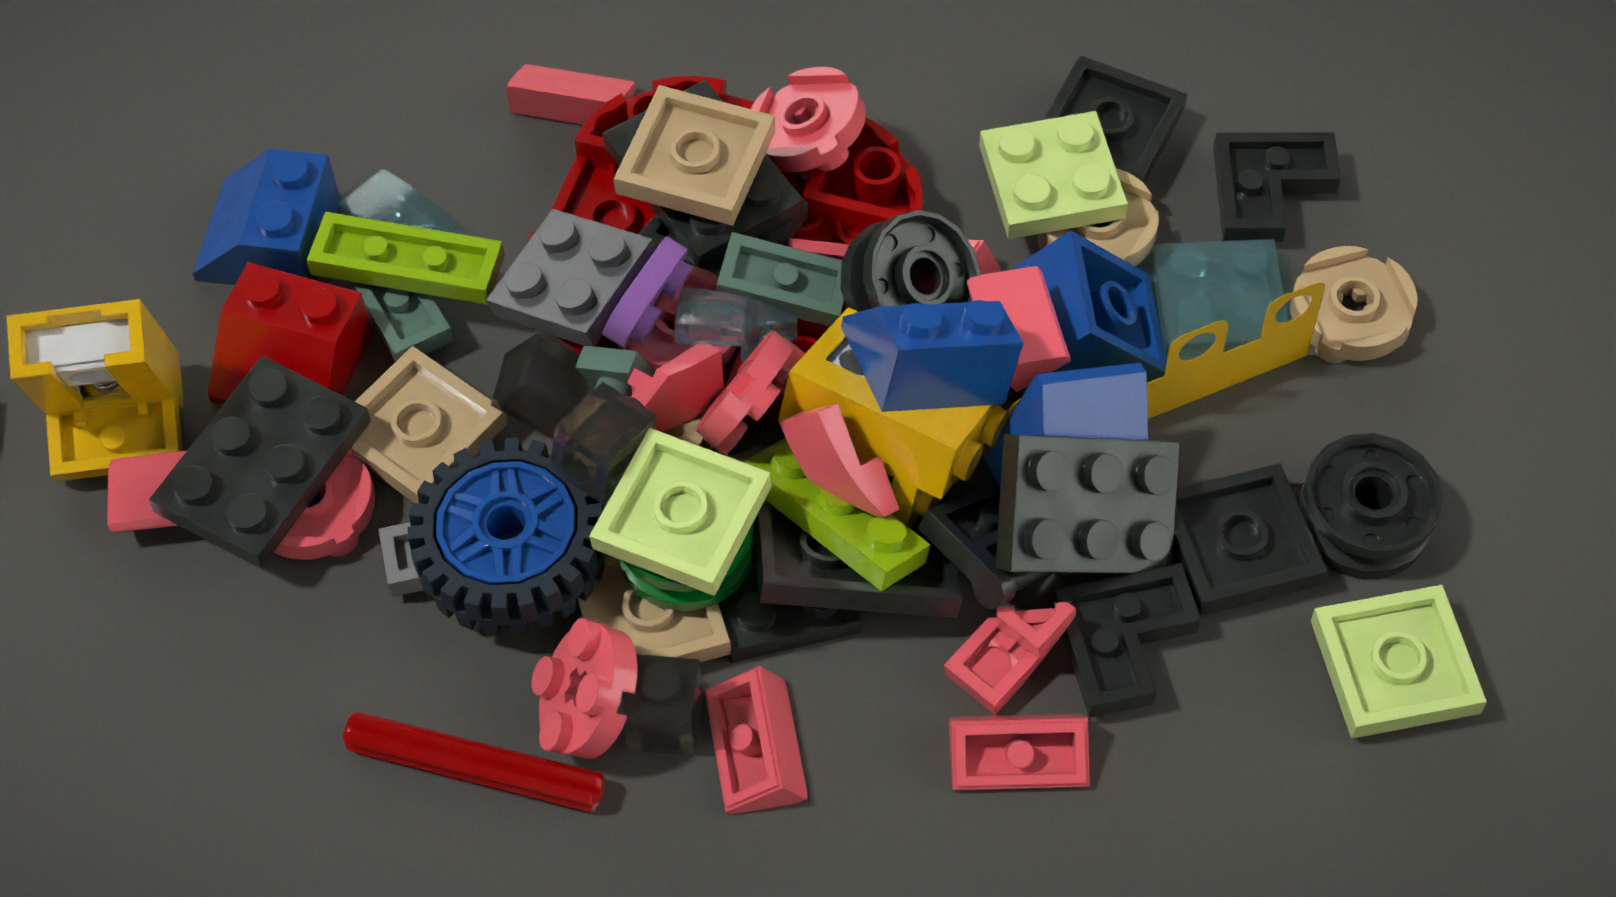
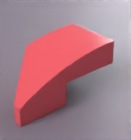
(681, 386)
(830, 461)
(1007, 652)

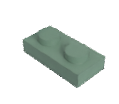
(783, 277)
(405, 319)

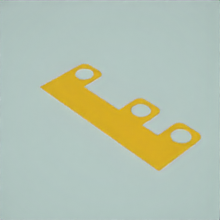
(1215, 370)

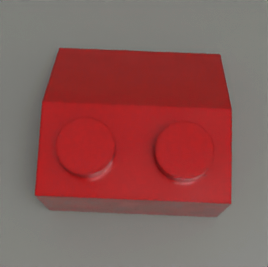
(293, 322)

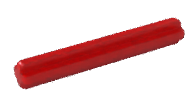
(474, 761)

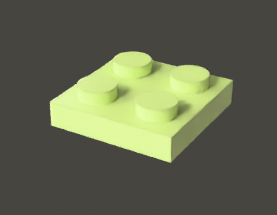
(1052, 175)
(681, 511)
(1397, 661)

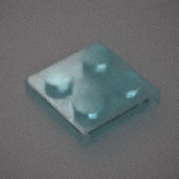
(1215, 283)

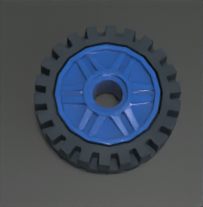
(498, 579)

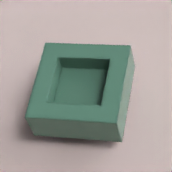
(611, 367)

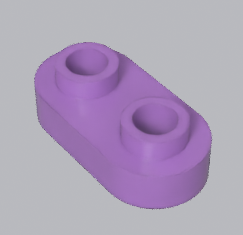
(636, 310)

